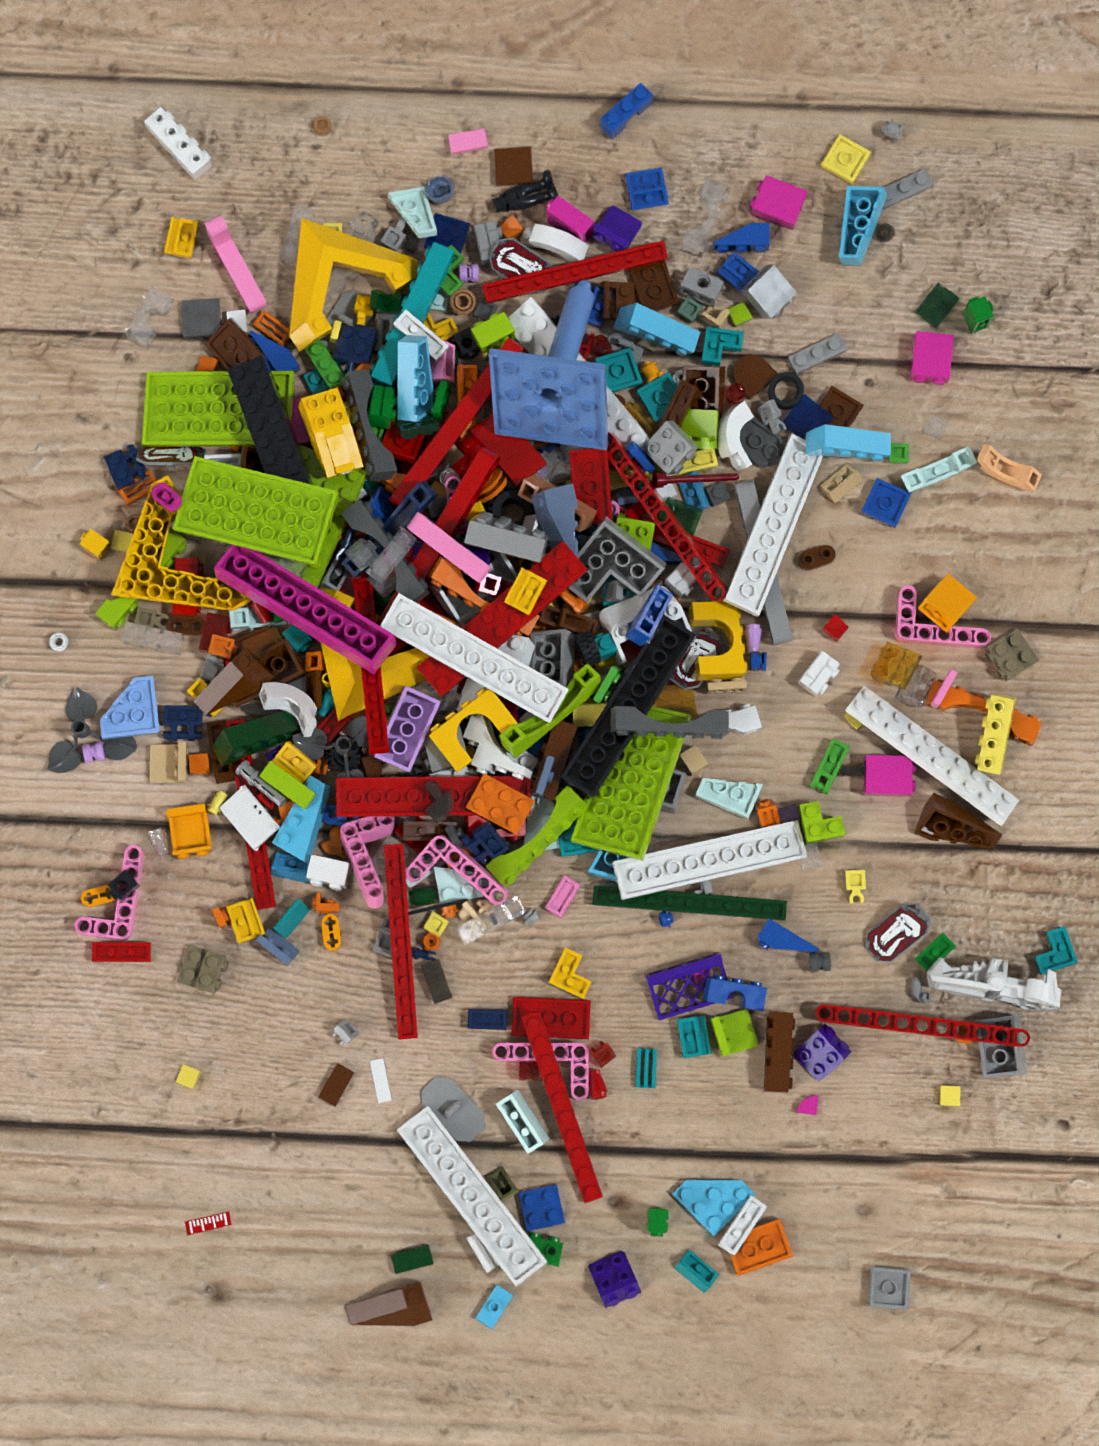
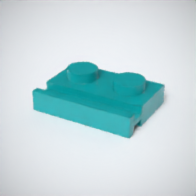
(694, 1036)

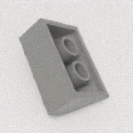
(554, 655)
(1002, 1059)

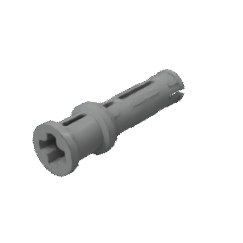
(253, 779)

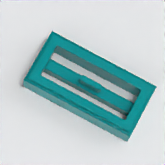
(638, 1067)

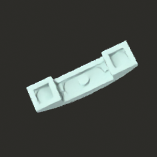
(939, 470)
(247, 619)

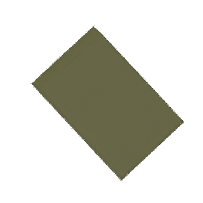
(502, 1184)

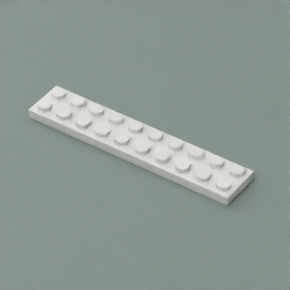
(536, 333)
(773, 527)
(474, 658)
(932, 755)
(708, 860)
(472, 1196)

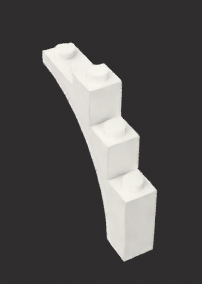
(480, 733)

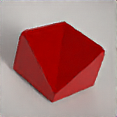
(835, 628)

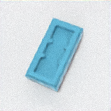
(494, 1306)

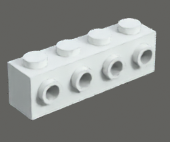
(177, 143)

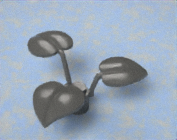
(79, 707)
(315, 745)

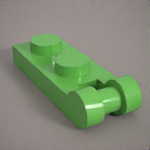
(830, 765)

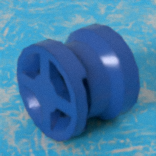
(756, 661)

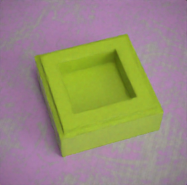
(740, 314)

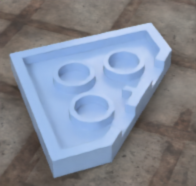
(132, 712)

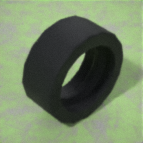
(789, 377)

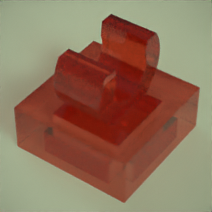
(603, 1054)

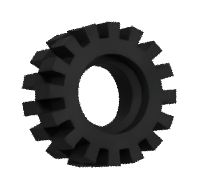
(587, 648)
(338, 762)

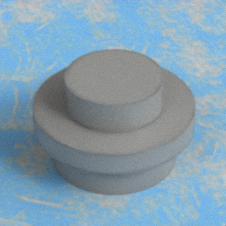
(531, 916)

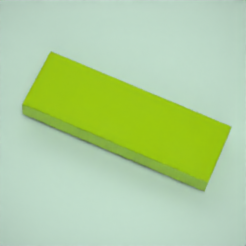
(288, 785)

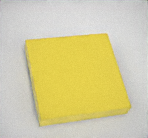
(845, 159)

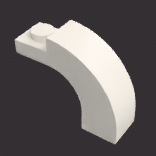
(554, 240)
(729, 435)
(291, 699)

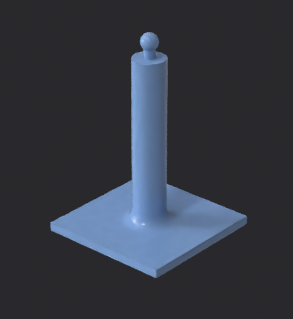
(553, 394)

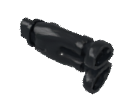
(517, 198)

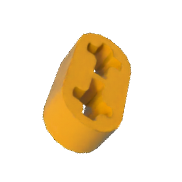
(98, 901)
(326, 932)

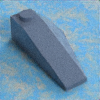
(556, 515)

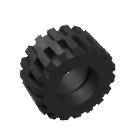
(510, 497)

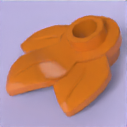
(334, 845)

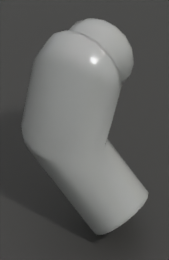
(917, 992)

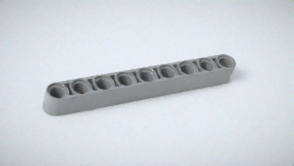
(774, 605)

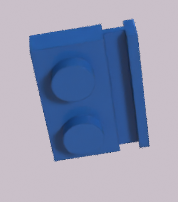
(737, 272)

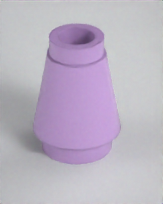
(752, 636)

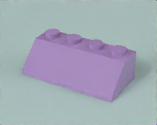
(408, 727)

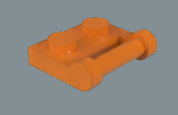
(574, 601)

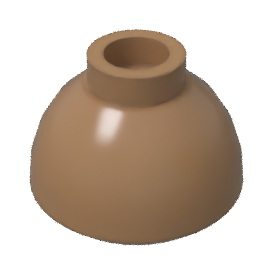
(462, 301)

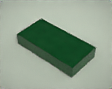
(412, 1259)

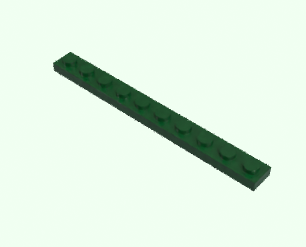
(693, 903)

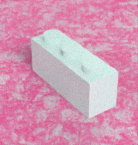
(522, 1121)

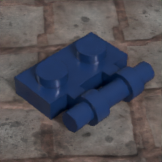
(120, 470)
(182, 716)
(490, 840)

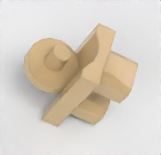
(473, 909)

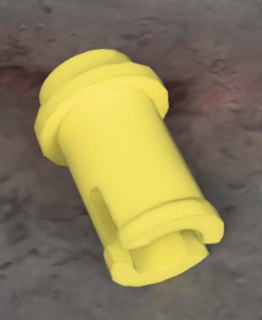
(217, 802)

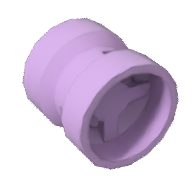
(473, 273)
(93, 752)

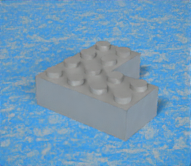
(506, 537)
(615, 553)

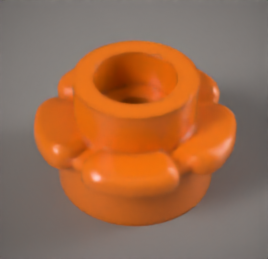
(449, 911)
(431, 946)

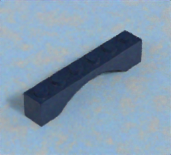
(414, 502)

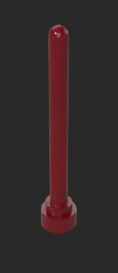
(660, 480)

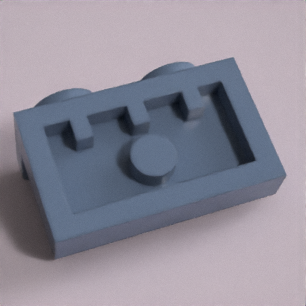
(278, 946)

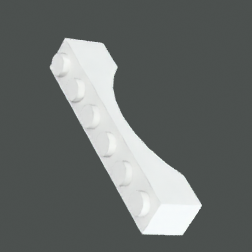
(743, 721)

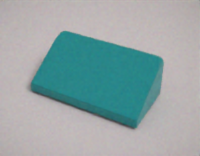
(291, 918)
(696, 1271)

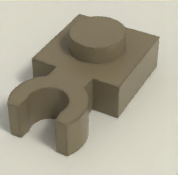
(149, 618)

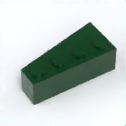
(254, 736)

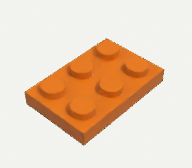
(500, 804)
(761, 1248)

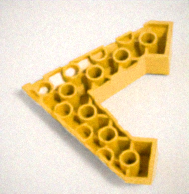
(317, 253)
(146, 579)
(346, 676)

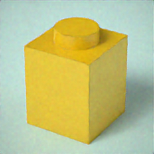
(95, 543)

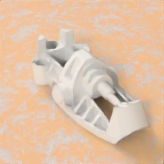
(991, 983)

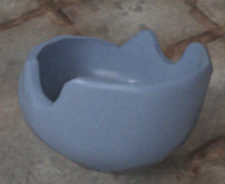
(439, 189)

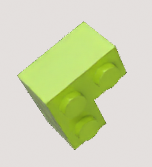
(492, 332)
(818, 829)

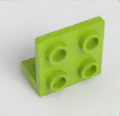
(702, 427)
(639, 529)
(734, 1032)

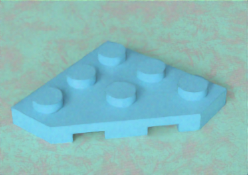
(713, 1200)

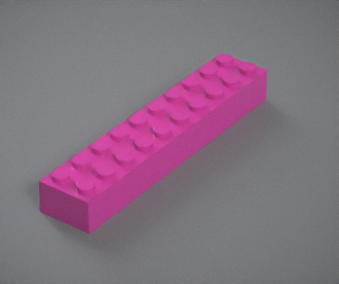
(306, 607)

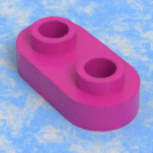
(166, 497)

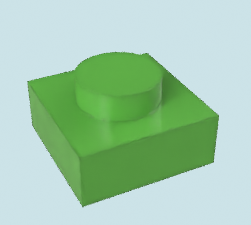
(899, 453)

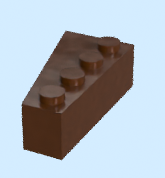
(558, 746)
(778, 1052)

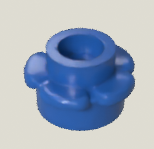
(665, 919)

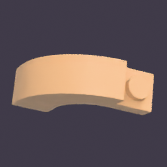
(1007, 471)

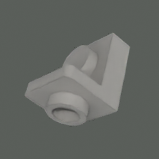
(212, 667)

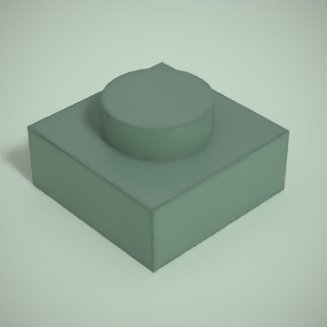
(690, 310)

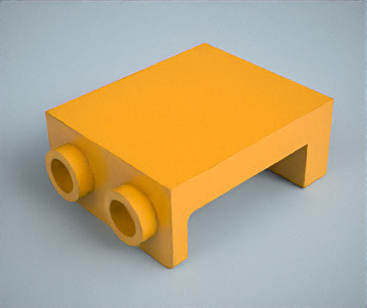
(947, 602)
(190, 831)

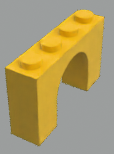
(726, 618)
(446, 734)

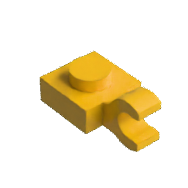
(362, 308)

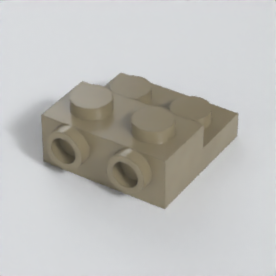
(1011, 655)
(203, 969)

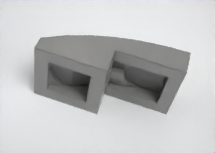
(383, 941)

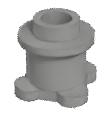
(892, 129)

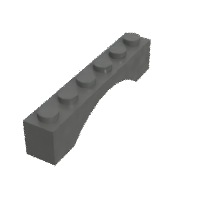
(378, 459)
(361, 519)
(631, 720)

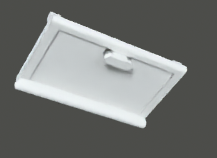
(250, 821)

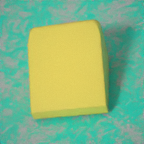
(188, 1076)

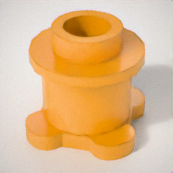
(651, 371)

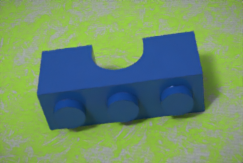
(633, 103)
(718, 989)

